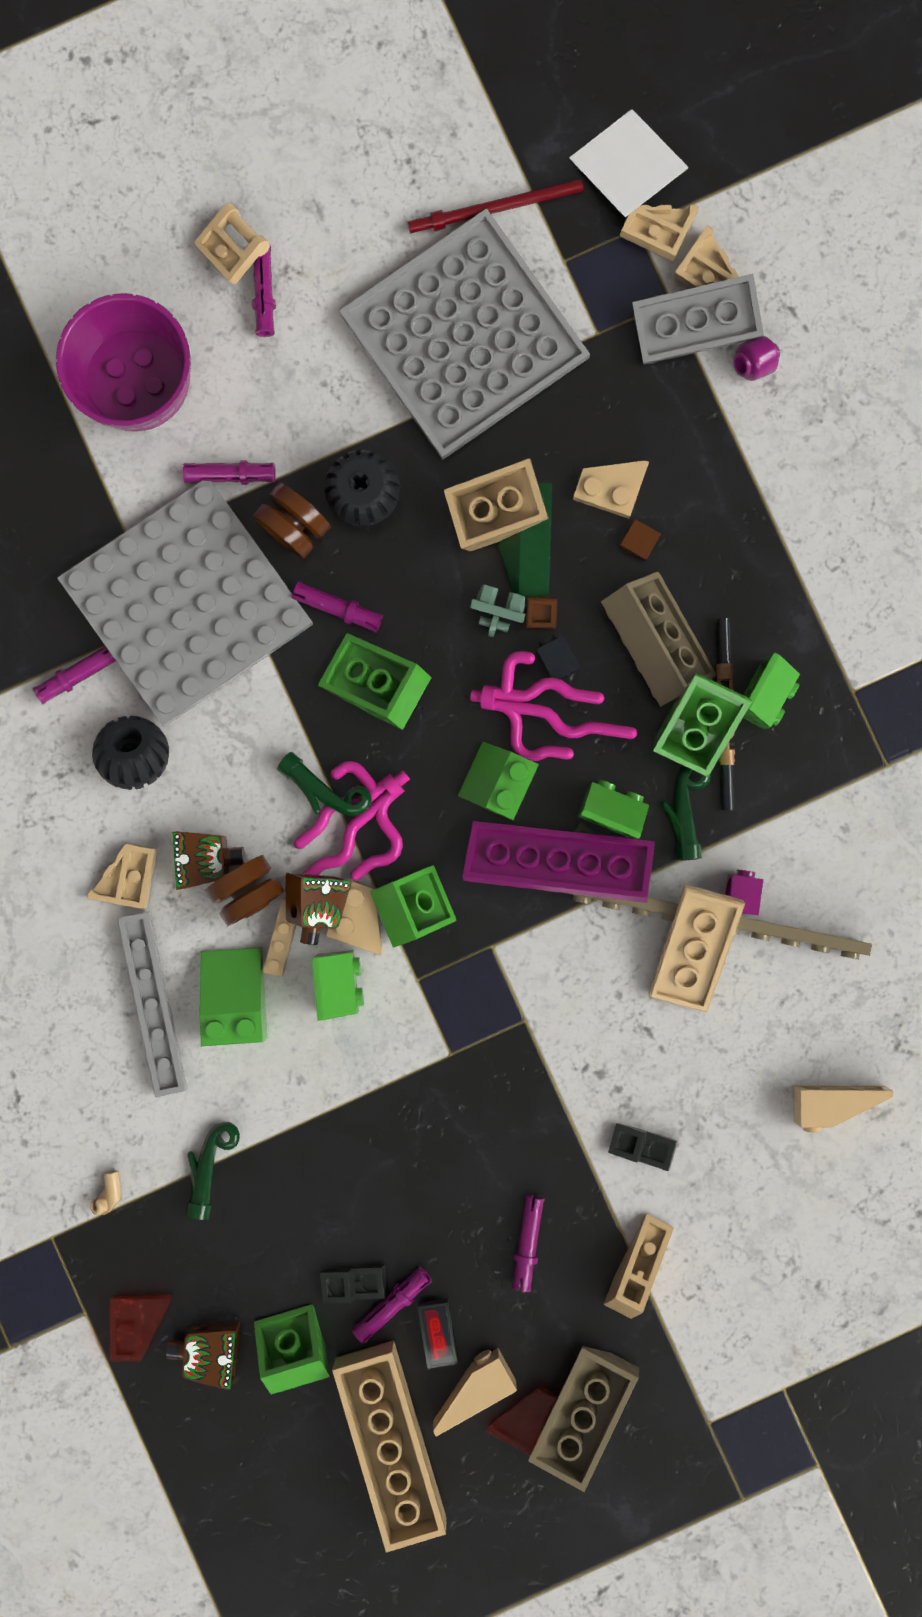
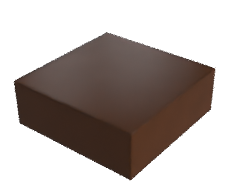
(640, 540)
(541, 612)

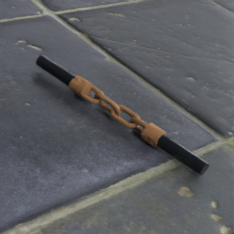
(725, 673)

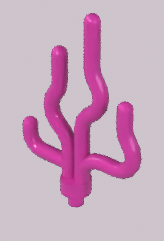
(512, 704)
(382, 796)

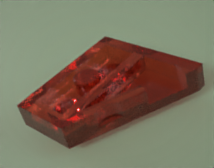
(134, 1324)
(525, 1420)

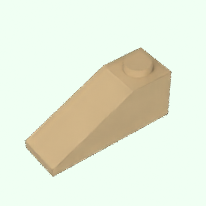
(830, 1105)
(639, 1268)
(480, 1387)

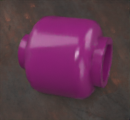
(756, 358)

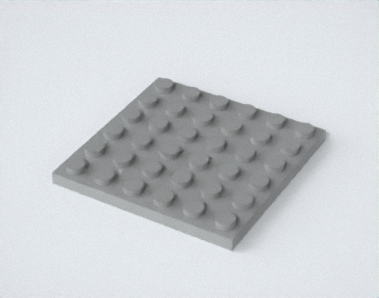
(464, 334)
(185, 601)

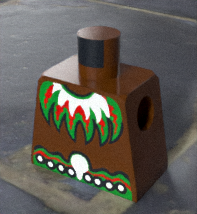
(202, 858)
(315, 903)
(208, 1353)

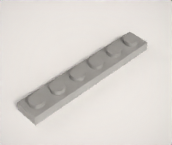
(152, 1004)

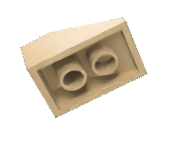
(496, 505)

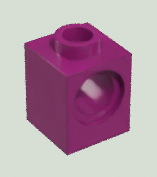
(747, 888)

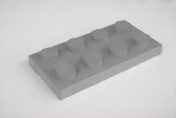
(698, 319)

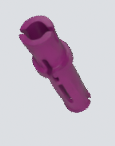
(262, 288)
(229, 472)
(349, 611)
(73, 675)
(526, 1257)
(400, 1296)

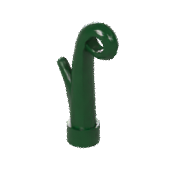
(313, 788)
(682, 815)
(202, 1172)

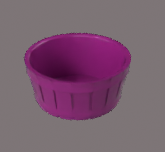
(124, 362)

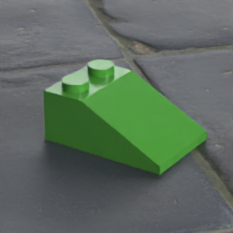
(375, 680)
(701, 724)
(232, 997)

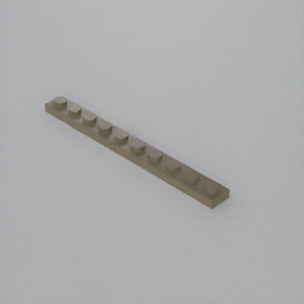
(759, 929)

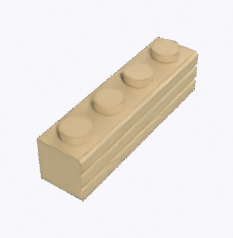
(280, 943)

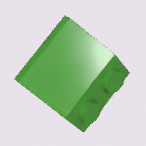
(769, 689)
(498, 780)
(614, 810)
(413, 906)
(337, 984)
(290, 1349)

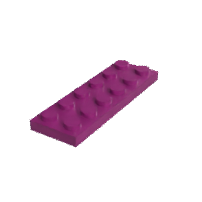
(559, 861)

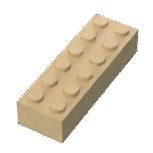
(390, 1446)

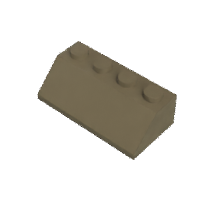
(657, 636)
(584, 1416)

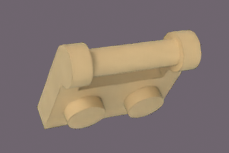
(224, 251)

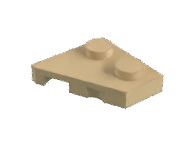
(705, 263)
(611, 487)
(128, 878)
(359, 920)

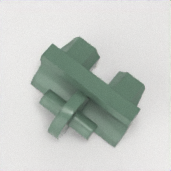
(485, 603)

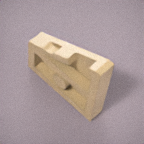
(659, 228)

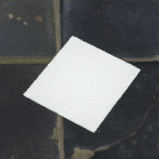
(628, 163)

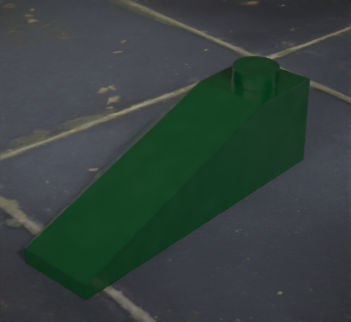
(528, 554)

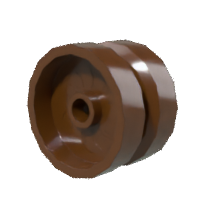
(295, 517)
(244, 889)

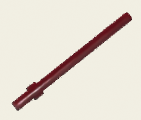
(439, 220)

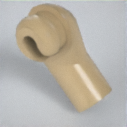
(110, 1196)

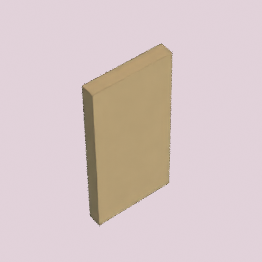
(696, 948)

